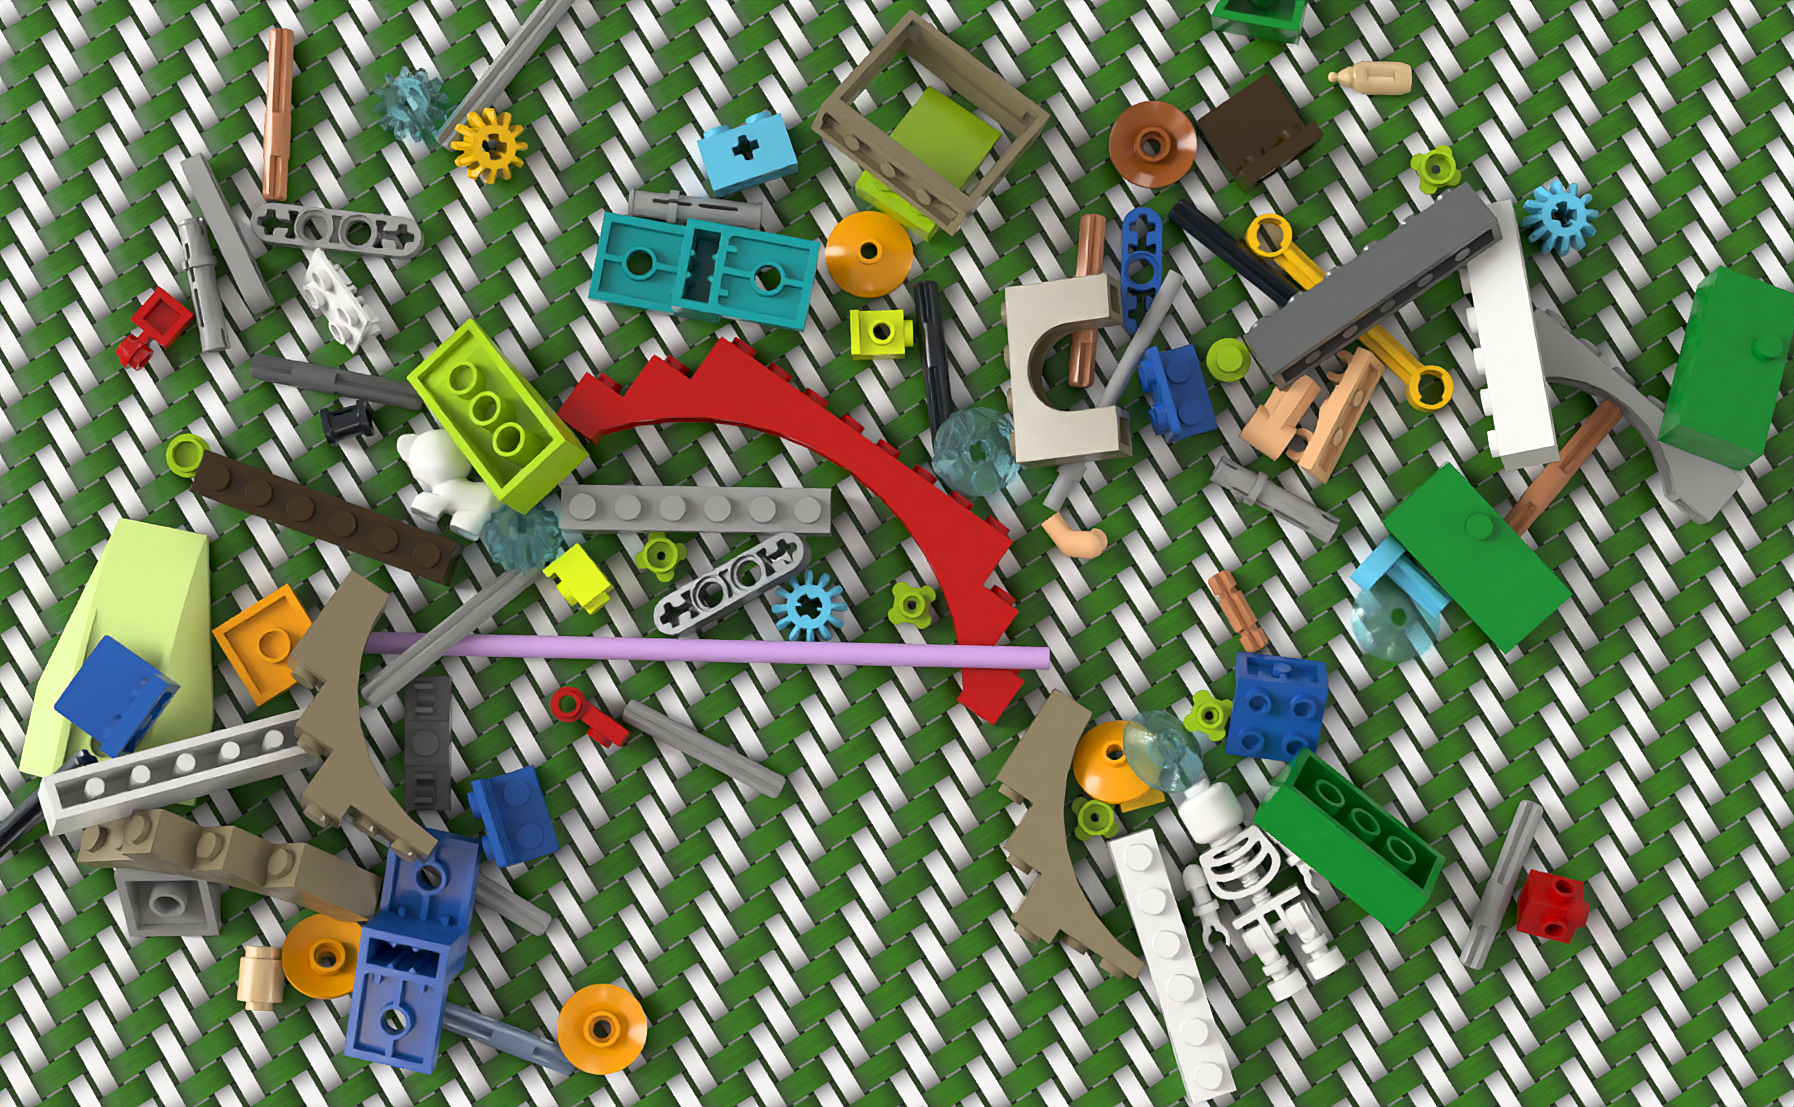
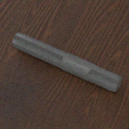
(335, 381)

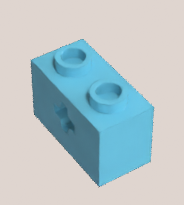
(727, 166)

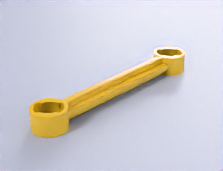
(1376, 340)

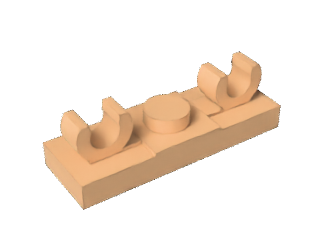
(1338, 413)

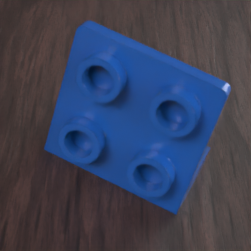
(1178, 393)
(116, 697)
(1276, 706)
(513, 817)

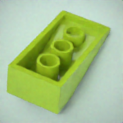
(497, 418)

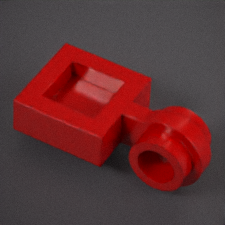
(161, 320)
(603, 727)

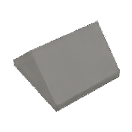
(168, 904)

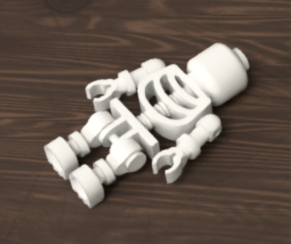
(1214, 818)

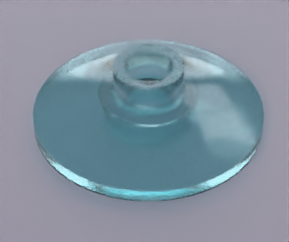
(1377, 632)
(1162, 751)

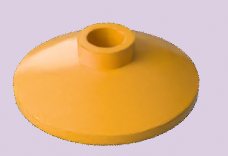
(869, 276)
(1106, 778)
(317, 938)
(576, 1026)

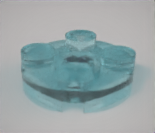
(953, 458)

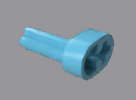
(1389, 559)

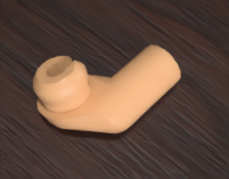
(1072, 542)

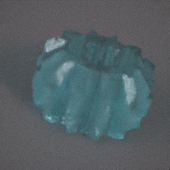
(396, 113)
(523, 539)

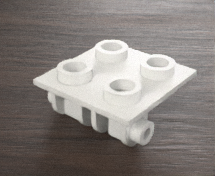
(330, 290)

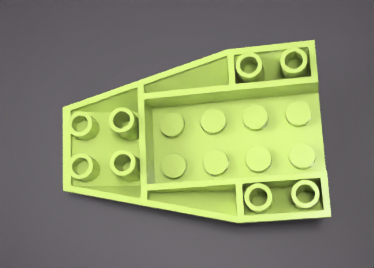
(157, 603)

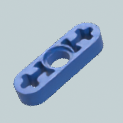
(1130, 239)

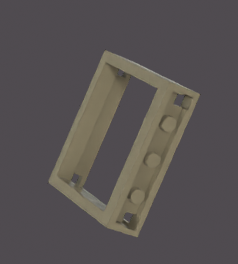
(896, 165)

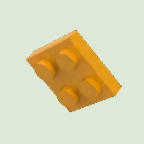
(261, 642)

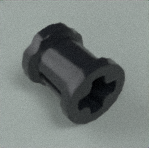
(346, 422)

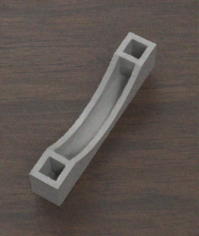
(1687, 480)
(695, 510)

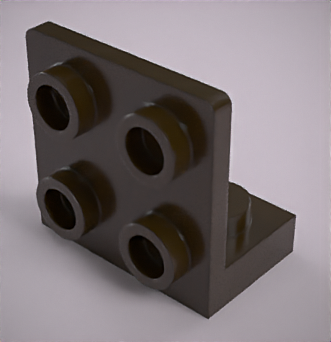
(1257, 133)

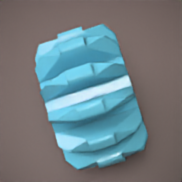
(1568, 206)
(814, 593)

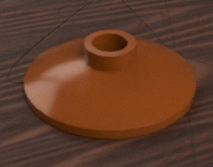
(1156, 123)

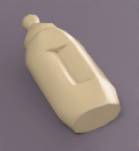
(1375, 77)

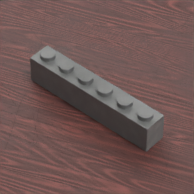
(1373, 285)

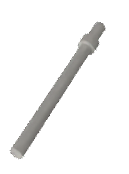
(1074, 472)

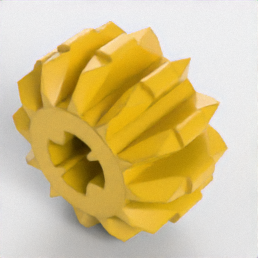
(498, 130)

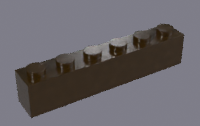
(326, 518)

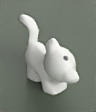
(444, 469)

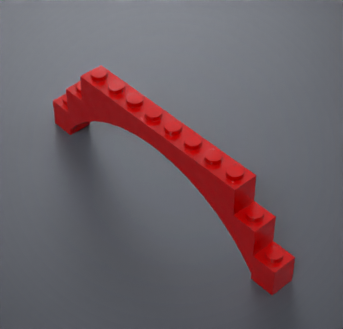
(744, 393)

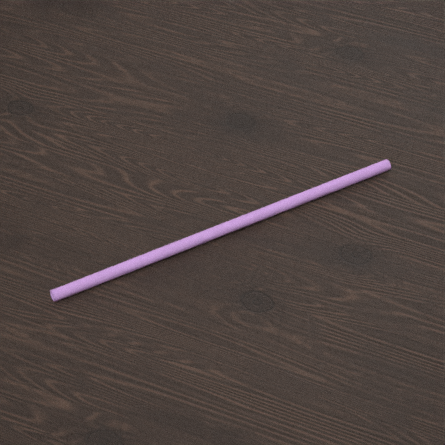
(727, 651)

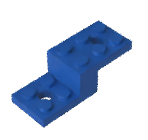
(413, 955)

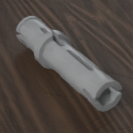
(679, 208)
(201, 273)
(1267, 495)

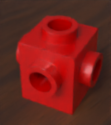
(1551, 906)

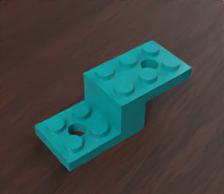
(704, 271)

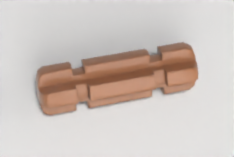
(1238, 611)

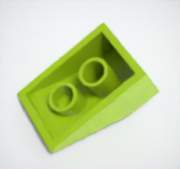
(946, 141)

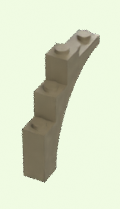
(347, 781)
(233, 857)
(1054, 900)

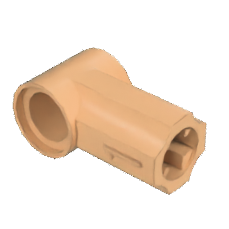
(1275, 421)

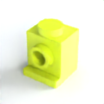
(864, 343)
(580, 579)

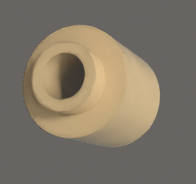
(261, 978)

